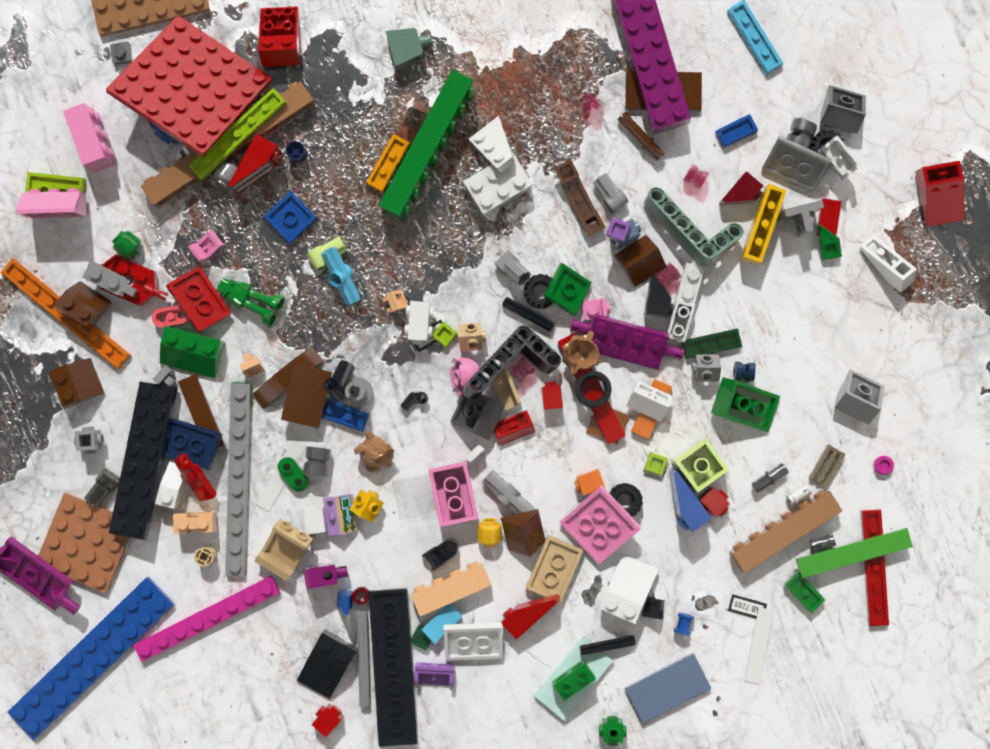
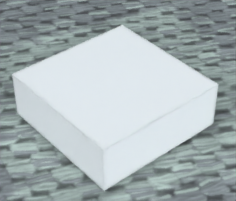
(474, 453)

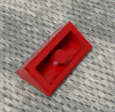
(514, 427)

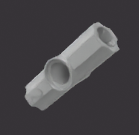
(507, 493)

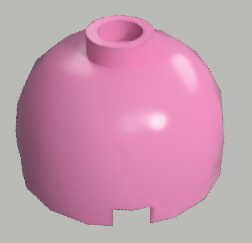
(461, 373)

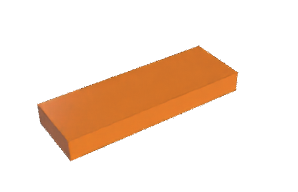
(644, 424)

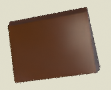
(640, 260)
(524, 532)

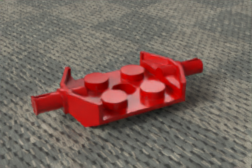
(145, 280)

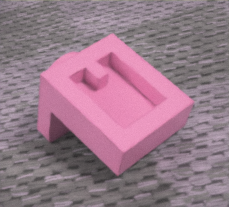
(593, 307)

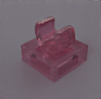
(591, 102)

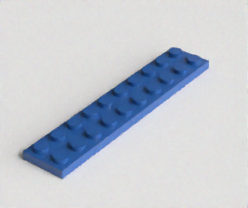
(90, 658)

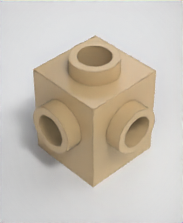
(471, 337)

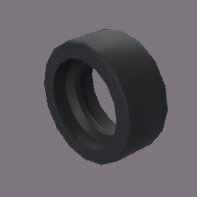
(607, 386)

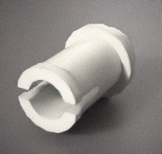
(798, 494)

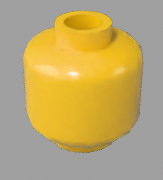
(489, 532)

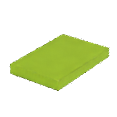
(48, 181)

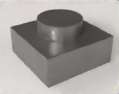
(121, 53)

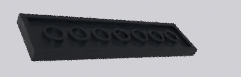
(143, 460)
(393, 667)

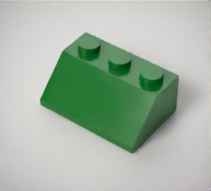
(190, 351)

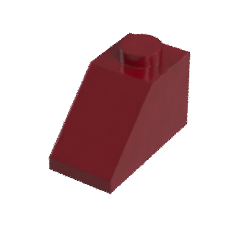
(743, 191)

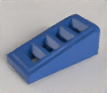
(344, 601)

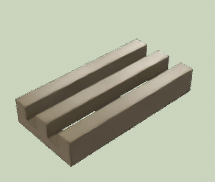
(833, 469)

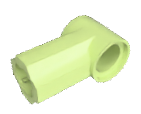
(316, 257)

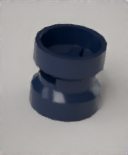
(296, 148)
(744, 371)

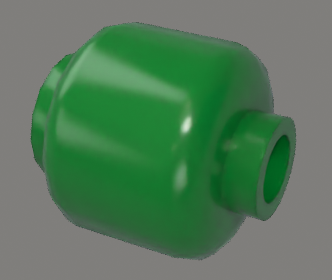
(126, 244)

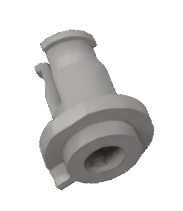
(365, 393)

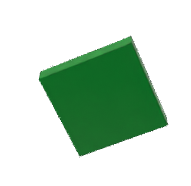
(567, 289)

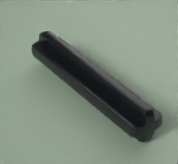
(528, 314)
(607, 645)

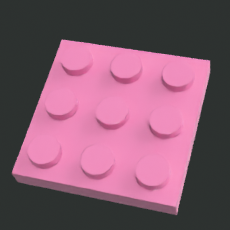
(600, 524)

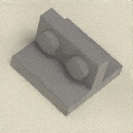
(801, 216)

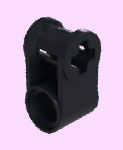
(438, 555)

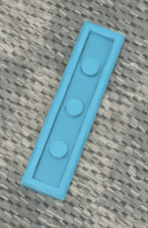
(755, 37)

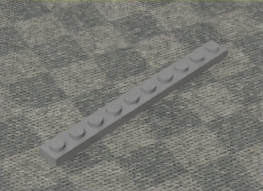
(238, 480)

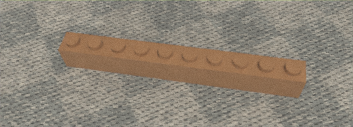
(180, 177)

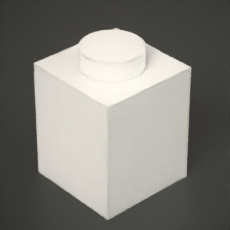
(315, 522)

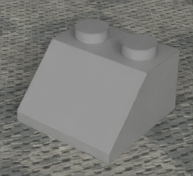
(860, 397)

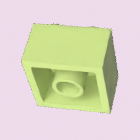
(700, 465)

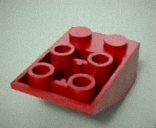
(279, 36)
(941, 193)

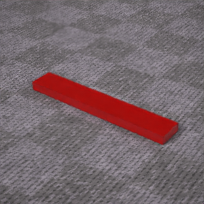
(604, 414)
(875, 572)

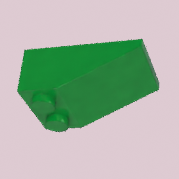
(745, 404)

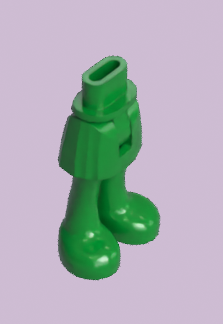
(239, 295)

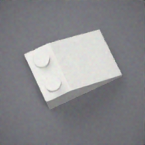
(629, 589)

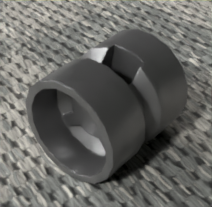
(802, 131)
(316, 461)

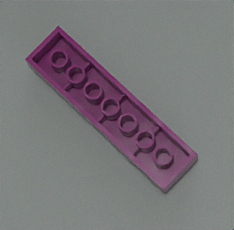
(653, 64)

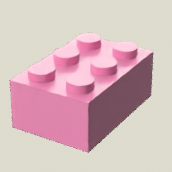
(89, 137)
(453, 493)

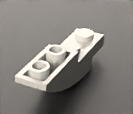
(685, 301)

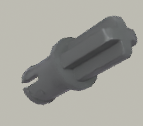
(770, 477)

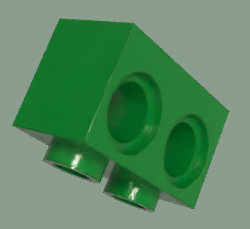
(573, 680)

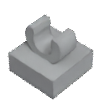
(164, 376)

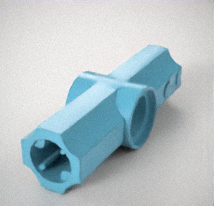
(340, 275)

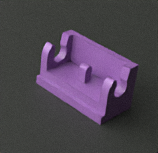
(434, 673)

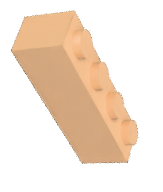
(450, 589)

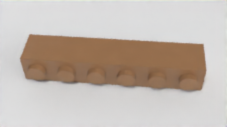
(785, 531)

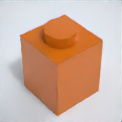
(589, 482)

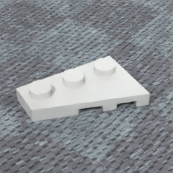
(493, 145)

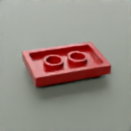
(198, 299)

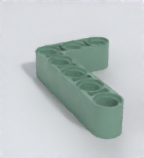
(689, 230)

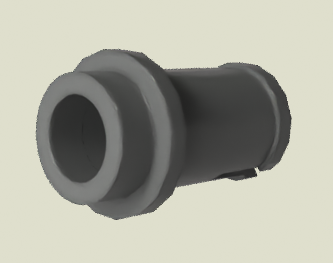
(823, 542)

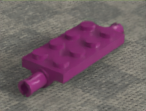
(628, 341)
(36, 576)

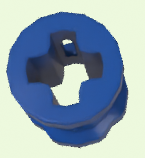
(684, 624)

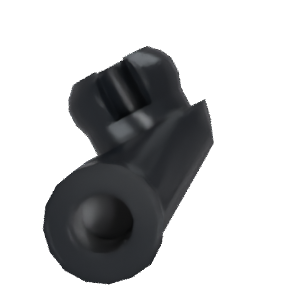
(414, 398)

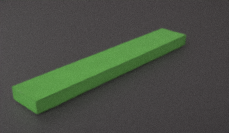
(854, 552)

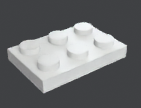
(473, 641)

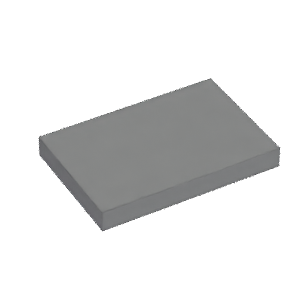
(796, 164)

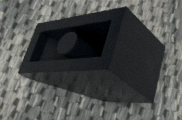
(658, 300)

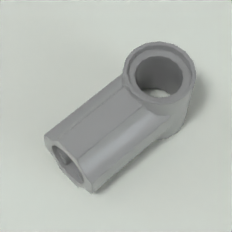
(613, 197)
(510, 266)

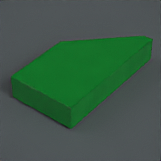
(829, 244)

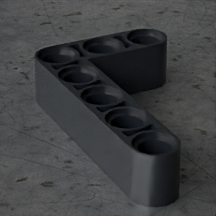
(525, 347)

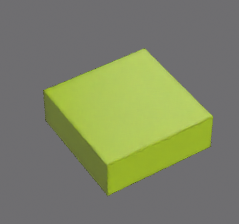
(444, 334)
(655, 464)

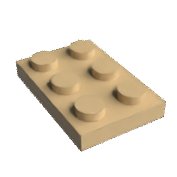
(554, 568)

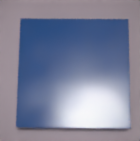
(290, 217)

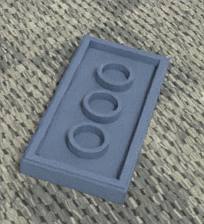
(668, 688)

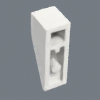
(889, 264)
(171, 487)

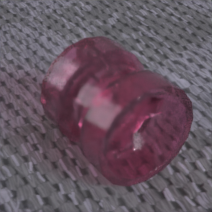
(696, 176)
(668, 275)
(522, 369)

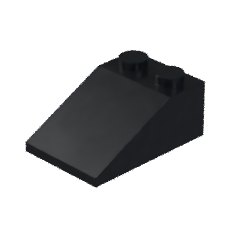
(327, 663)

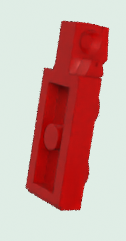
(195, 478)

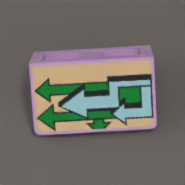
(338, 516)

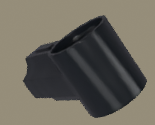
(337, 383)

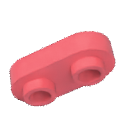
(172, 317)

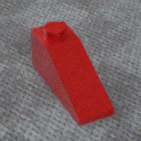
(524, 615)

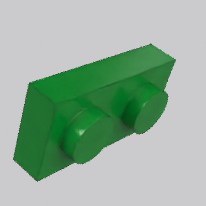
(804, 592)

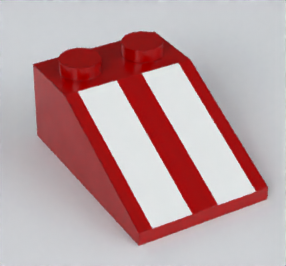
(258, 161)

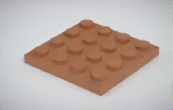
(81, 543)

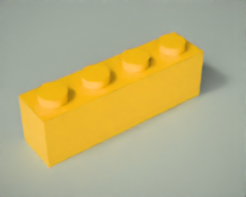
(763, 224)

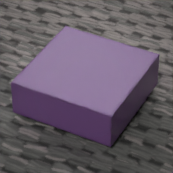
(618, 230)

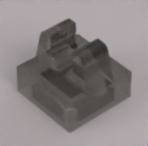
(414, 119)

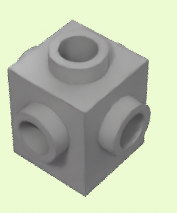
(706, 368)
(82, 443)

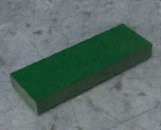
(712, 343)

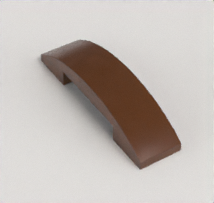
(578, 197)
(279, 382)

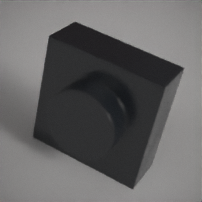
(653, 608)

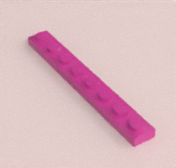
(206, 618)

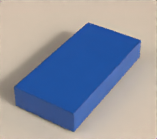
(736, 131)

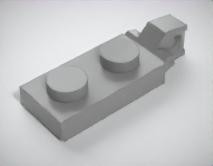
(108, 280)

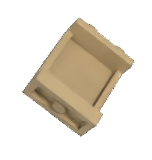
(283, 549)

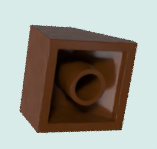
(82, 305)
(76, 382)

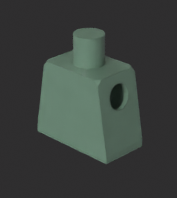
(407, 46)

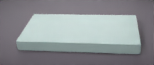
(548, 694)

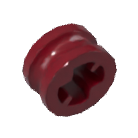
(355, 593)

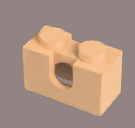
(186, 523)

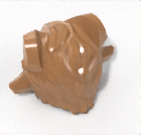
(581, 353)
(375, 453)

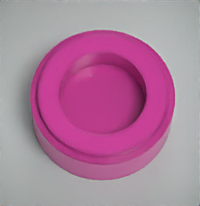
(883, 465)

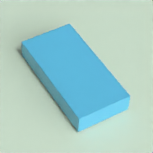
(434, 627)

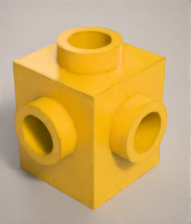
(367, 505)

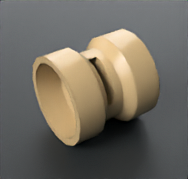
(208, 553)

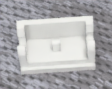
(843, 161)
(649, 401)

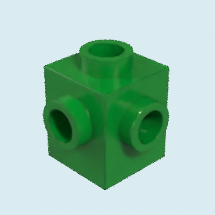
(609, 724)

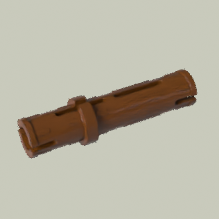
(646, 141)

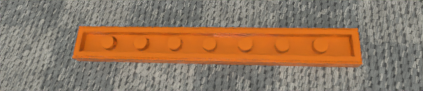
(47, 298)

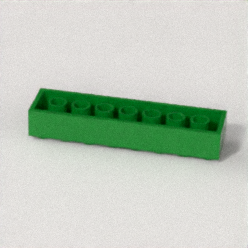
(427, 145)

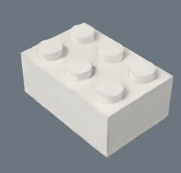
(495, 189)

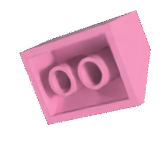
(52, 204)

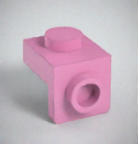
(206, 246)

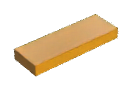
(388, 163)

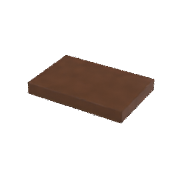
(305, 396)

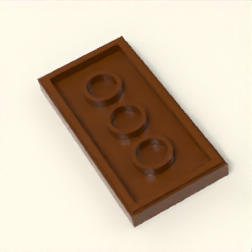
(691, 86)

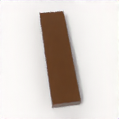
(199, 404)

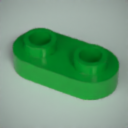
(294, 473)

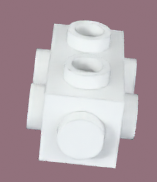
(418, 328)

